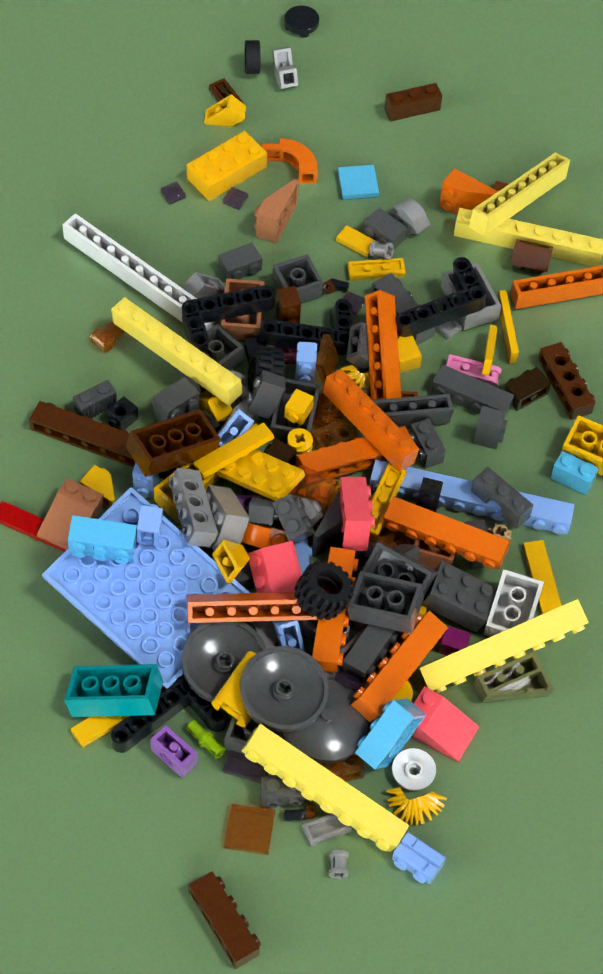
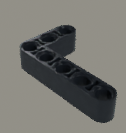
(221, 307)
(448, 308)
(290, 334)
(167, 710)

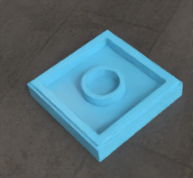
(358, 182)

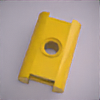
(229, 695)

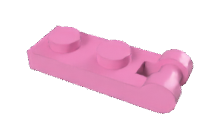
(474, 369)

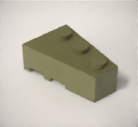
(514, 680)

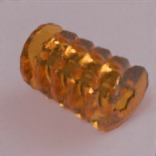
(326, 412)

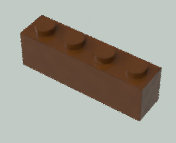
(224, 919)

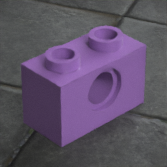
(174, 751)

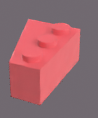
(355, 512)

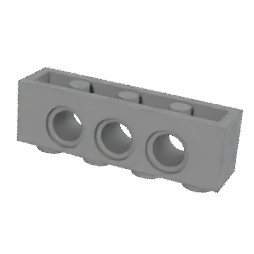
(193, 507)

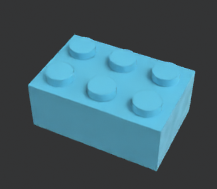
(102, 539)
(390, 733)

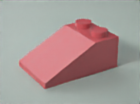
(444, 726)

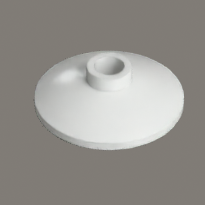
(414, 760)

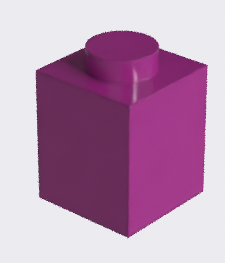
(453, 641)

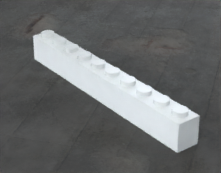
(127, 266)

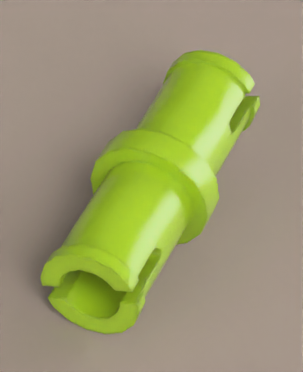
(205, 739)

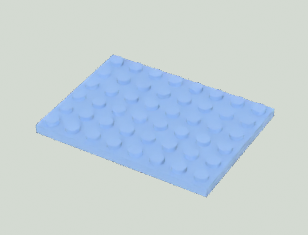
(145, 600)

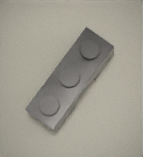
(514, 506)

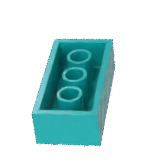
(114, 690)

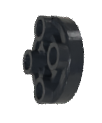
(301, 20)

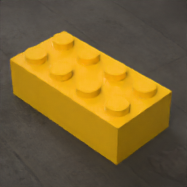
(226, 165)
(586, 442)

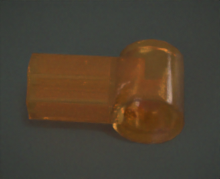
(105, 337)

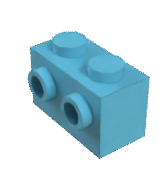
(574, 473)

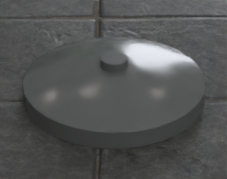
(214, 654)
(284, 689)
(335, 731)

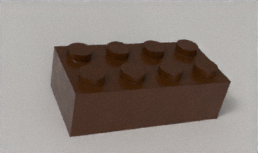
(172, 442)

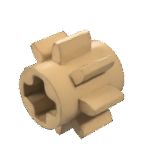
(501, 531)

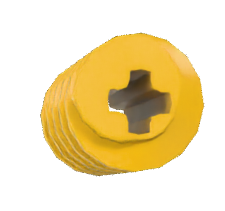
(300, 440)

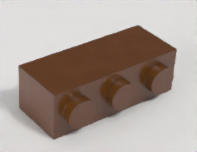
(413, 102)

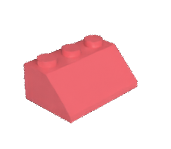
(275, 568)

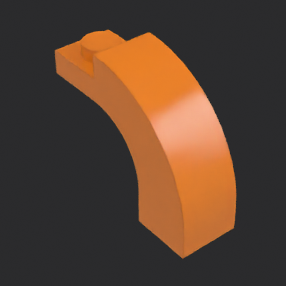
(296, 155)
(263, 535)

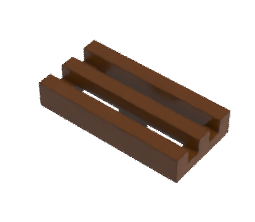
(217, 85)

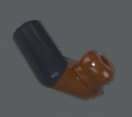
(334, 284)
(308, 812)

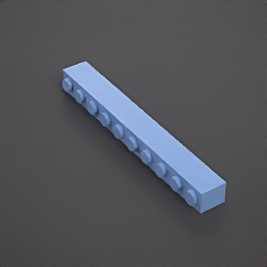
(457, 495)

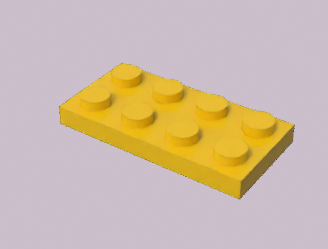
(263, 474)

